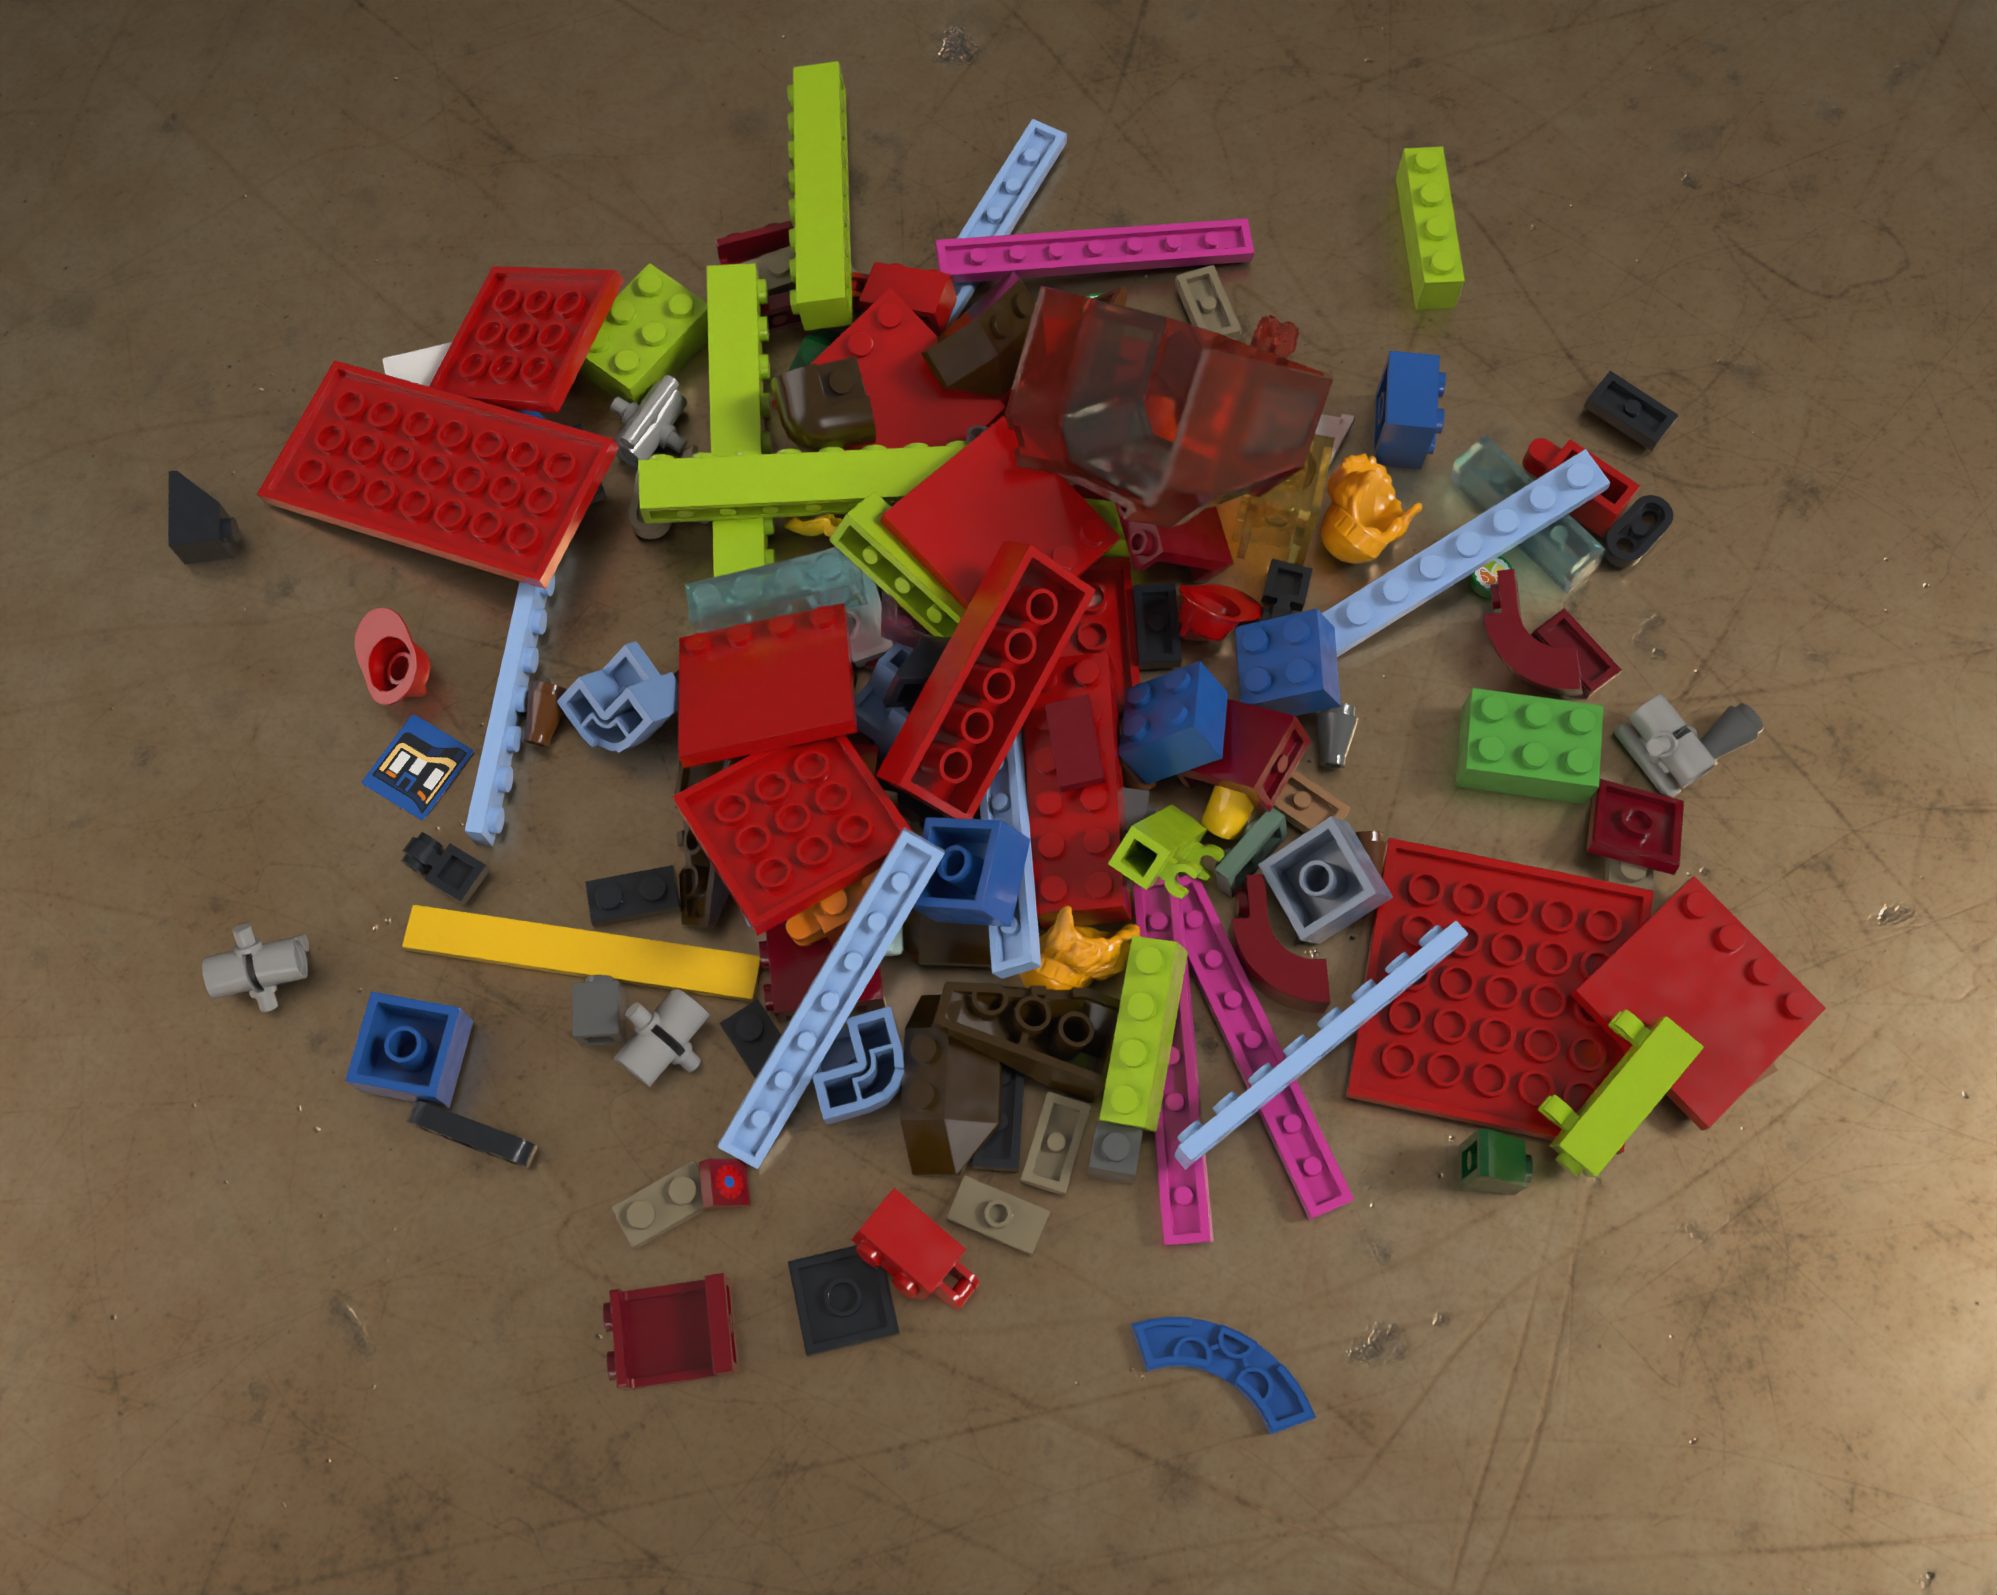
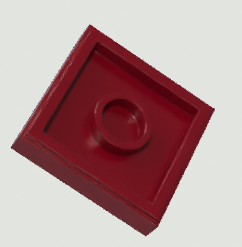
(1636, 827)

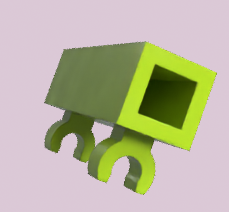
(1164, 847)
(1624, 1096)

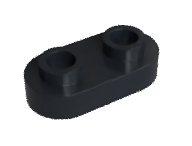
(1635, 533)

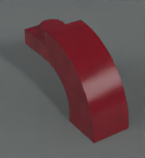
(1535, 663)
(1270, 967)

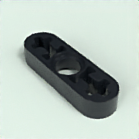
(472, 1134)

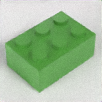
(1529, 746)

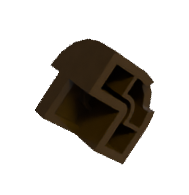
(825, 406)

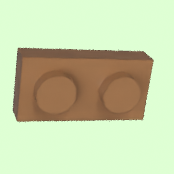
(1307, 803)

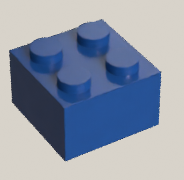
(1408, 409)
(1289, 663)
(1173, 723)
(977, 874)
(409, 1049)

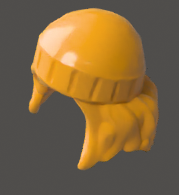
(1362, 511)
(1079, 954)

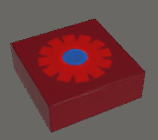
(724, 1184)

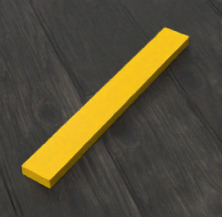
(582, 953)

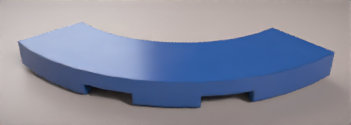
(1232, 1358)

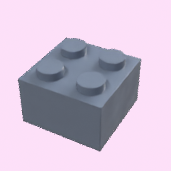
(1325, 880)

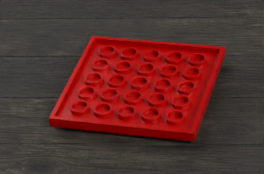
(1496, 1016)

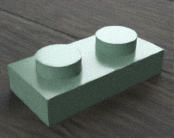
(1258, 843)

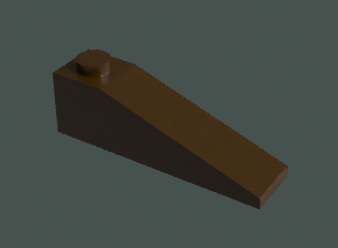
(701, 887)
(1039, 1031)

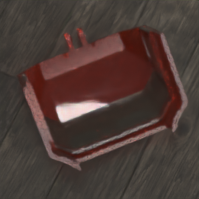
(1160, 407)

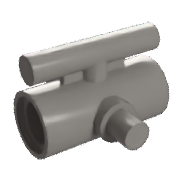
(650, 422)
(1665, 746)
(256, 967)
(662, 1037)

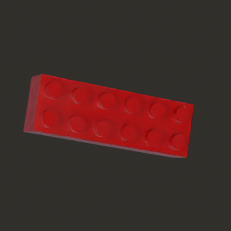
(986, 681)
(1082, 827)

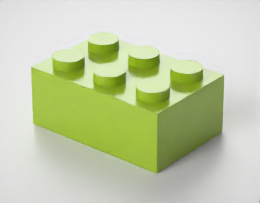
(646, 335)

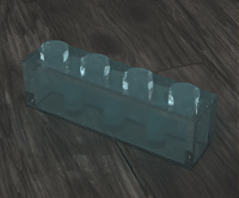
(1561, 549)
(775, 590)

